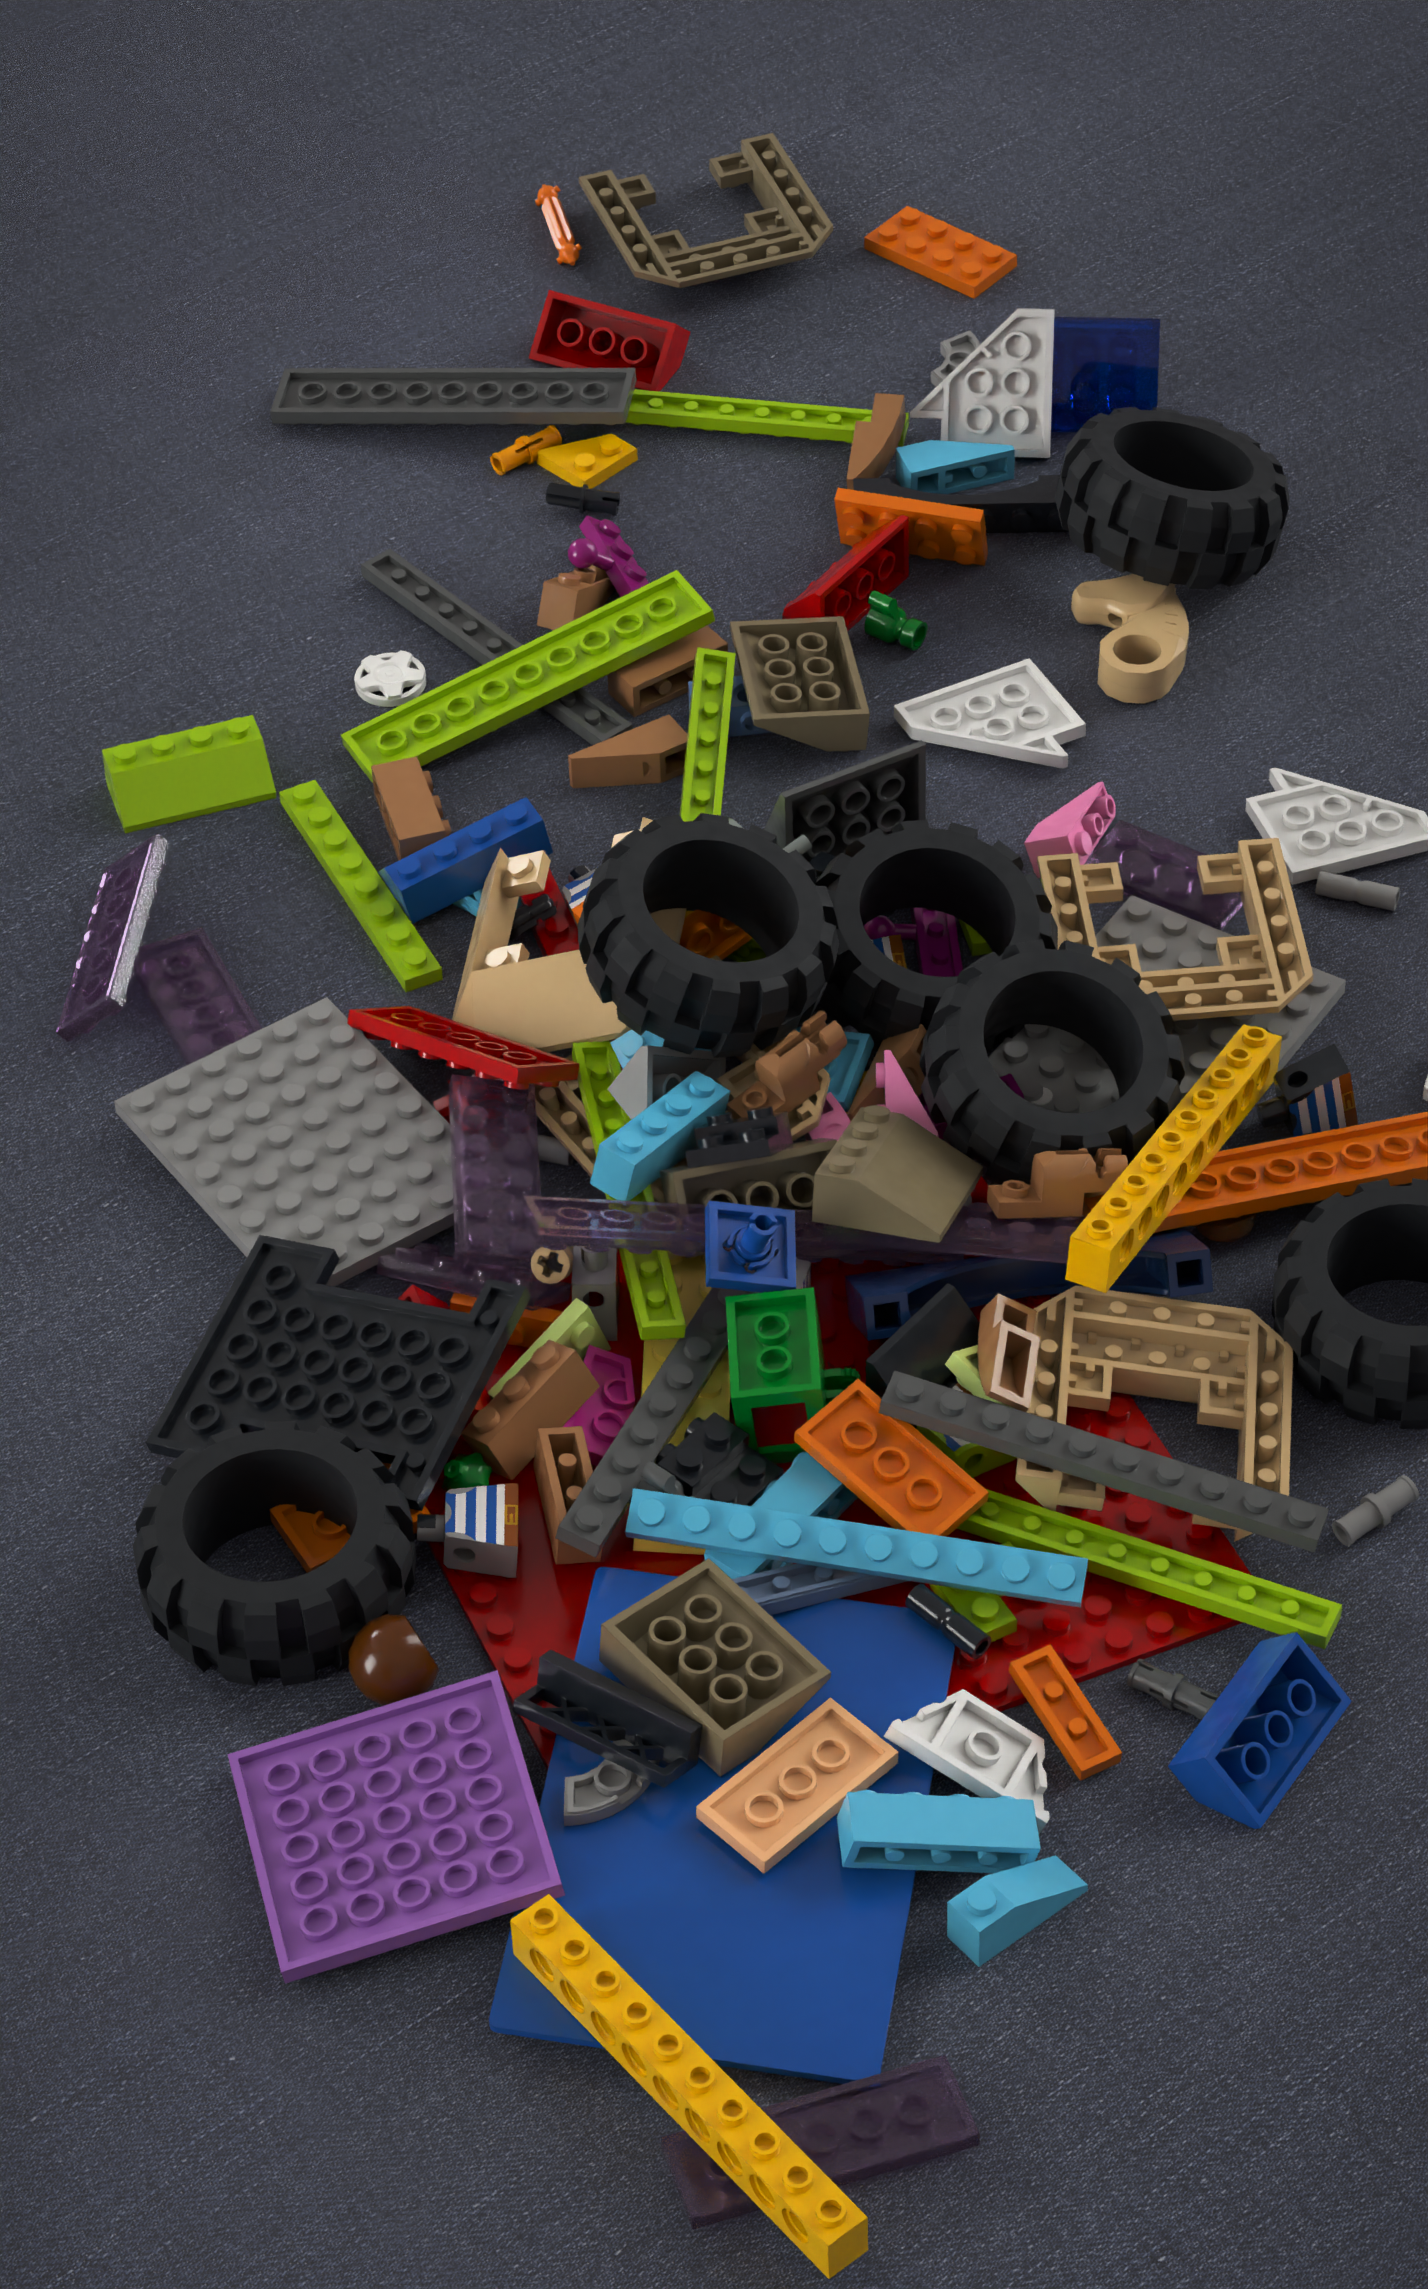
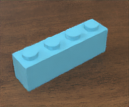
(656, 1137)
(801, 1490)
(936, 1832)

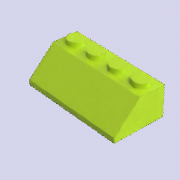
(188, 773)

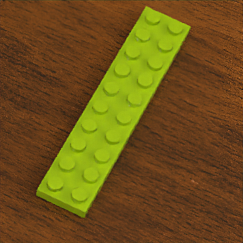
(532, 675)

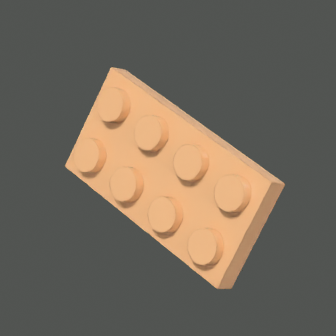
(796, 1785)

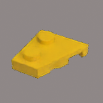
(588, 460)

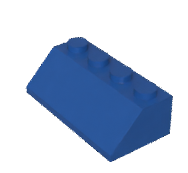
(463, 859)
(1261, 1731)

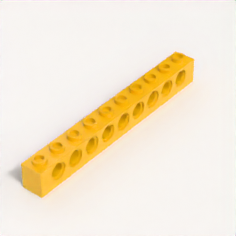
(1172, 1159)
(690, 2087)

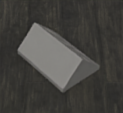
(658, 1070)

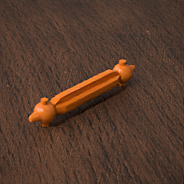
(558, 224)

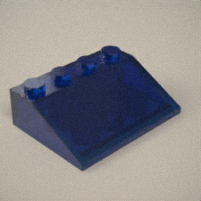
(1102, 368)

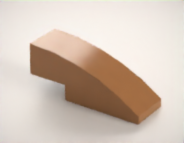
(876, 440)
(1007, 1351)

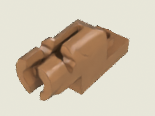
(790, 1069)
(1058, 1184)

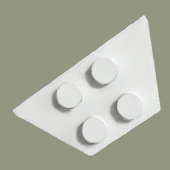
(977, 1749)

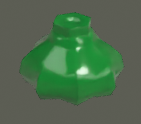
(466, 1472)

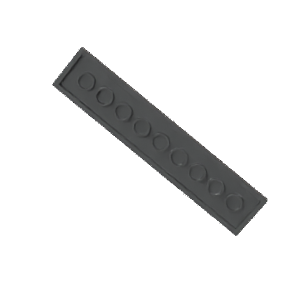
(454, 396)

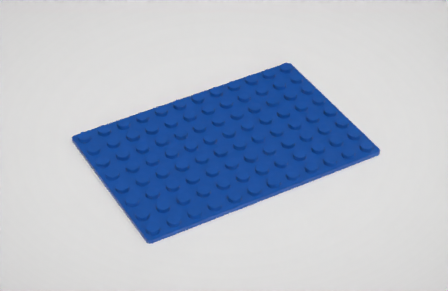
(753, 1965)

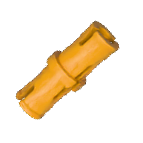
(525, 450)

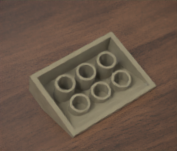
(803, 680)
(892, 1178)
(713, 1659)

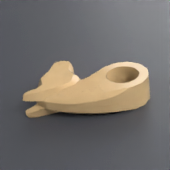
(1148, 638)

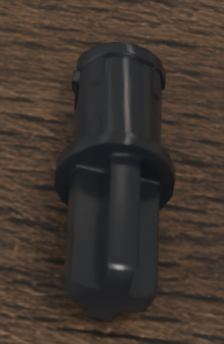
(583, 498)

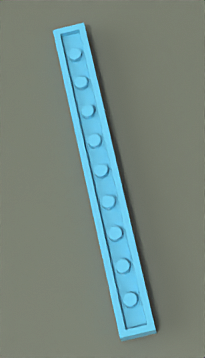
(857, 1547)

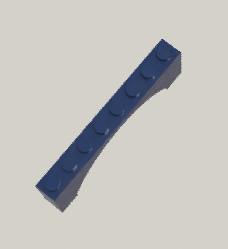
(885, 1300)

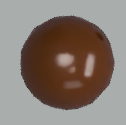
(391, 1660)

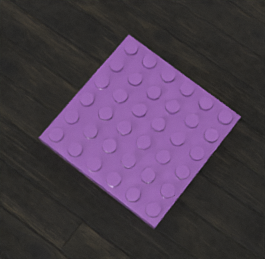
(393, 1826)

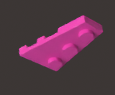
(609, 1405)

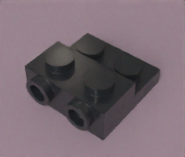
(740, 1139)
(718, 1463)

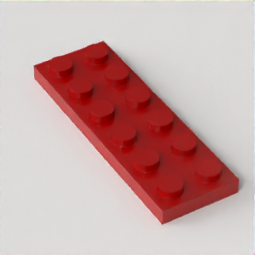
(463, 1046)

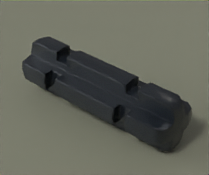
(527, 916)

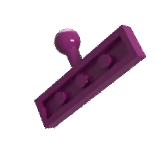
(607, 550)
(934, 939)

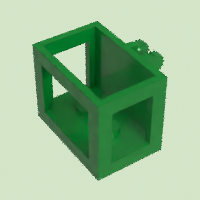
(778, 1360)

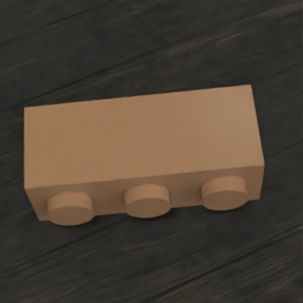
(662, 673)
(408, 805)
(537, 1397)
(561, 1472)

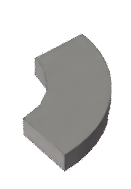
(954, 351)
(601, 1791)

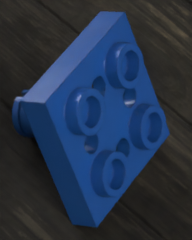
(751, 1234)

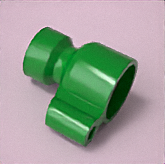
(891, 624)

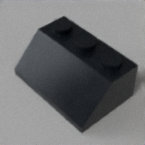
(925, 1343)

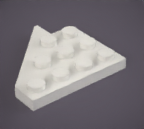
(1001, 388)
(997, 714)
(1333, 826)

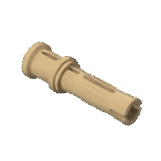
(548, 1269)

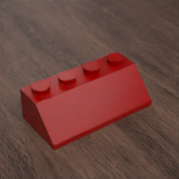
(602, 336)
(872, 564)

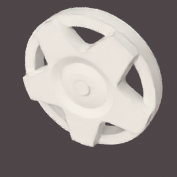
(390, 675)

